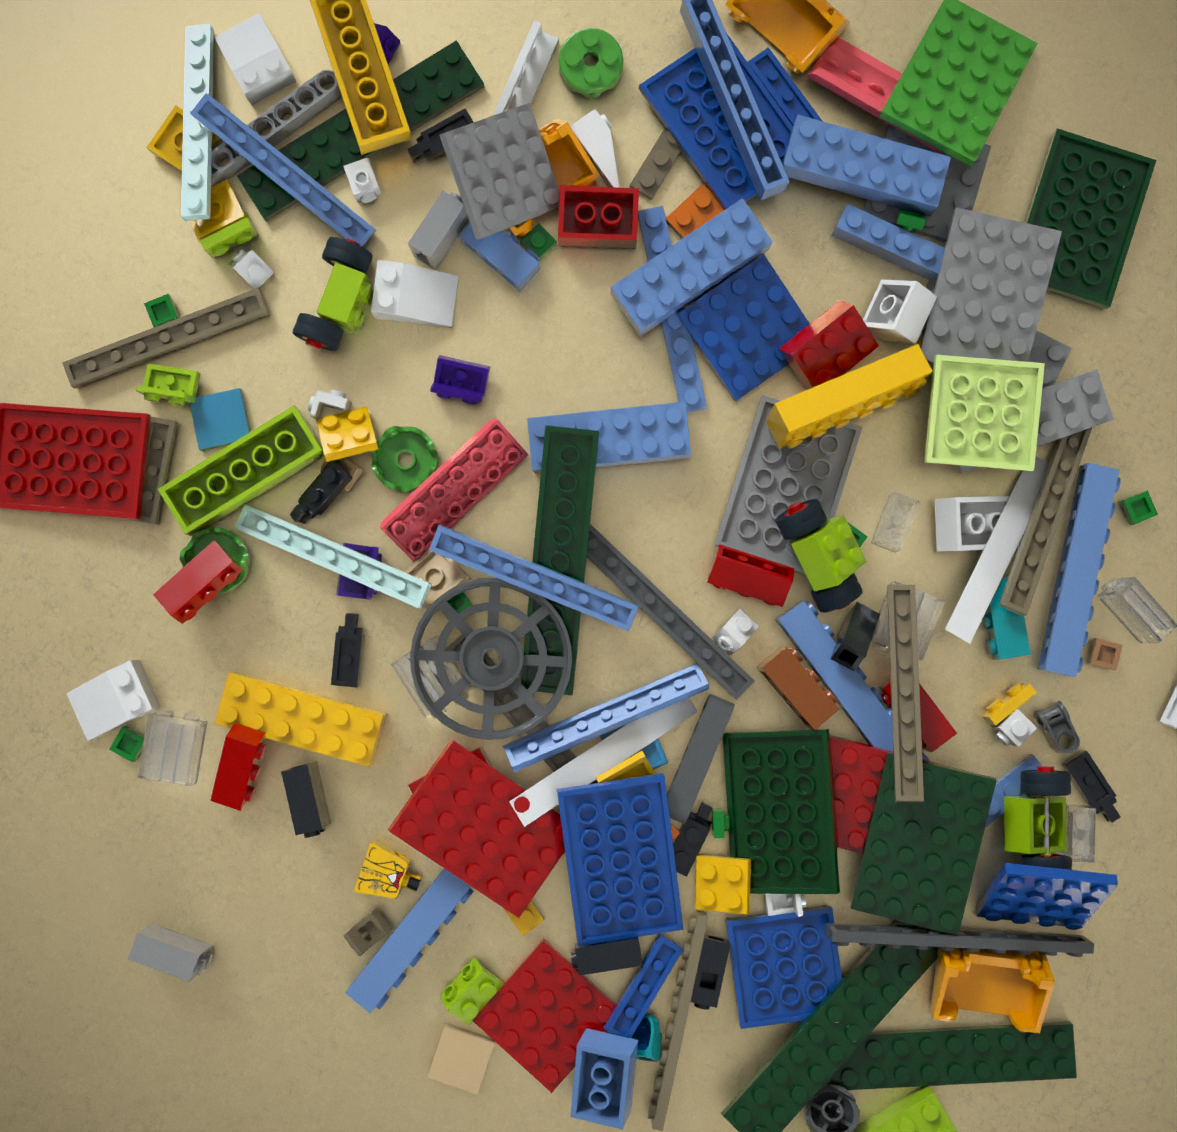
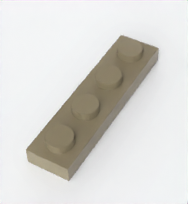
(656, 165)
(159, 453)

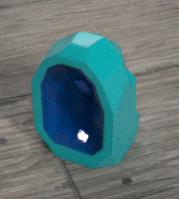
(648, 1039)

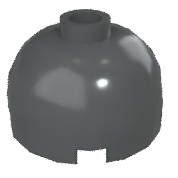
(832, 1110)

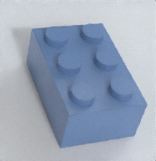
(604, 1078)

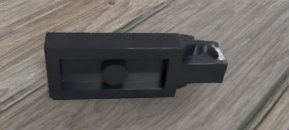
(430, 144)
(321, 492)
(347, 653)
(1092, 785)
(691, 838)

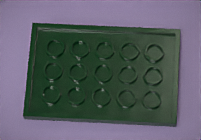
(1095, 201)
(782, 809)
(924, 852)

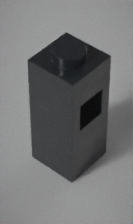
(855, 636)
(607, 956)
(710, 972)

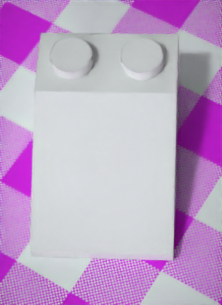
(255, 59)
(414, 294)
(966, 521)
(113, 699)

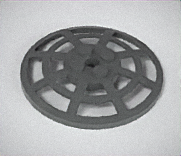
(490, 677)

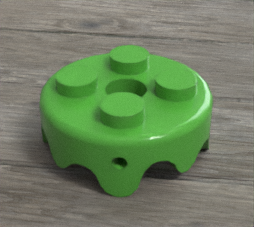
(586, 79)
(402, 440)
(229, 541)

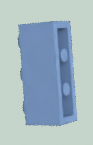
(504, 256)

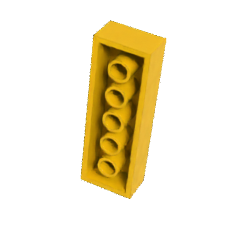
(361, 73)
(848, 397)
(302, 718)

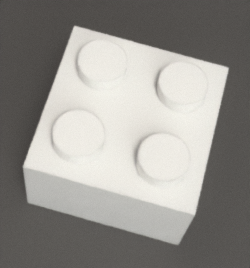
(899, 311)

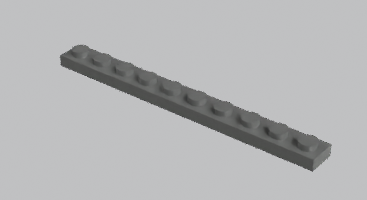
(667, 615)
(967, 939)

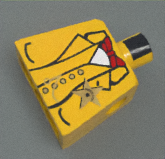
(385, 872)

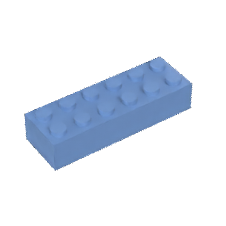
(865, 165)
(691, 267)
(625, 434)

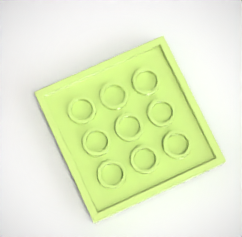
(984, 412)

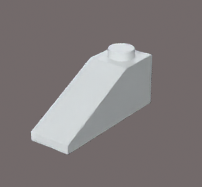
(596, 139)

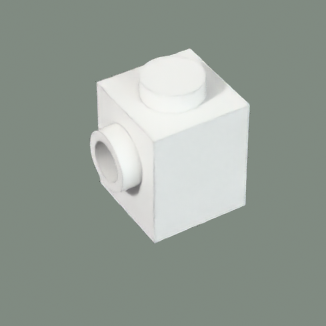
(362, 180)
(1014, 729)

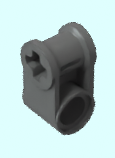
(1057, 726)

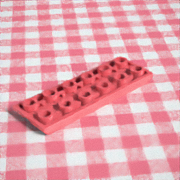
(858, 78)
(453, 488)

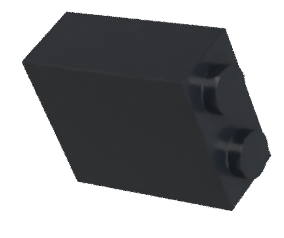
(306, 799)

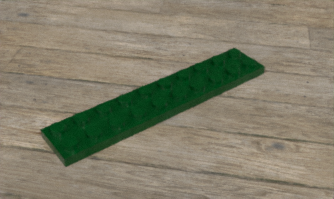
(327, 148)
(562, 537)
(828, 1037)
(959, 1057)

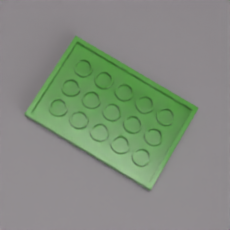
(958, 81)

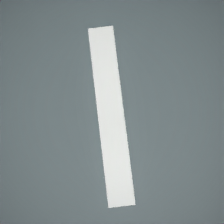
(997, 554)
(603, 757)

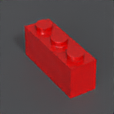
(750, 575)
(198, 582)
(934, 725)
(238, 767)

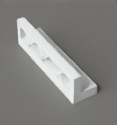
(528, 69)

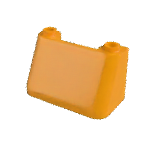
(794, 26)
(568, 162)
(993, 984)

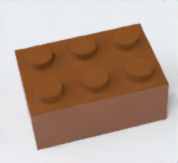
(799, 687)

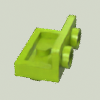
(229, 237)
(169, 383)
(470, 991)

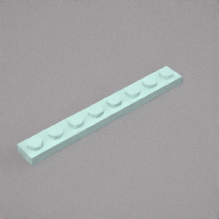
(197, 137)
(333, 556)

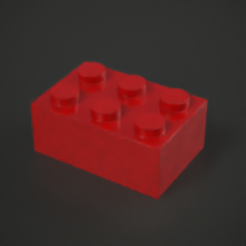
(598, 216)
(829, 345)

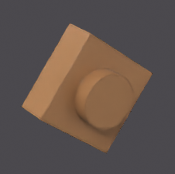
(1104, 654)

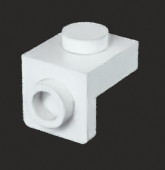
(250, 267)
(333, 400)
(735, 632)
(784, 903)

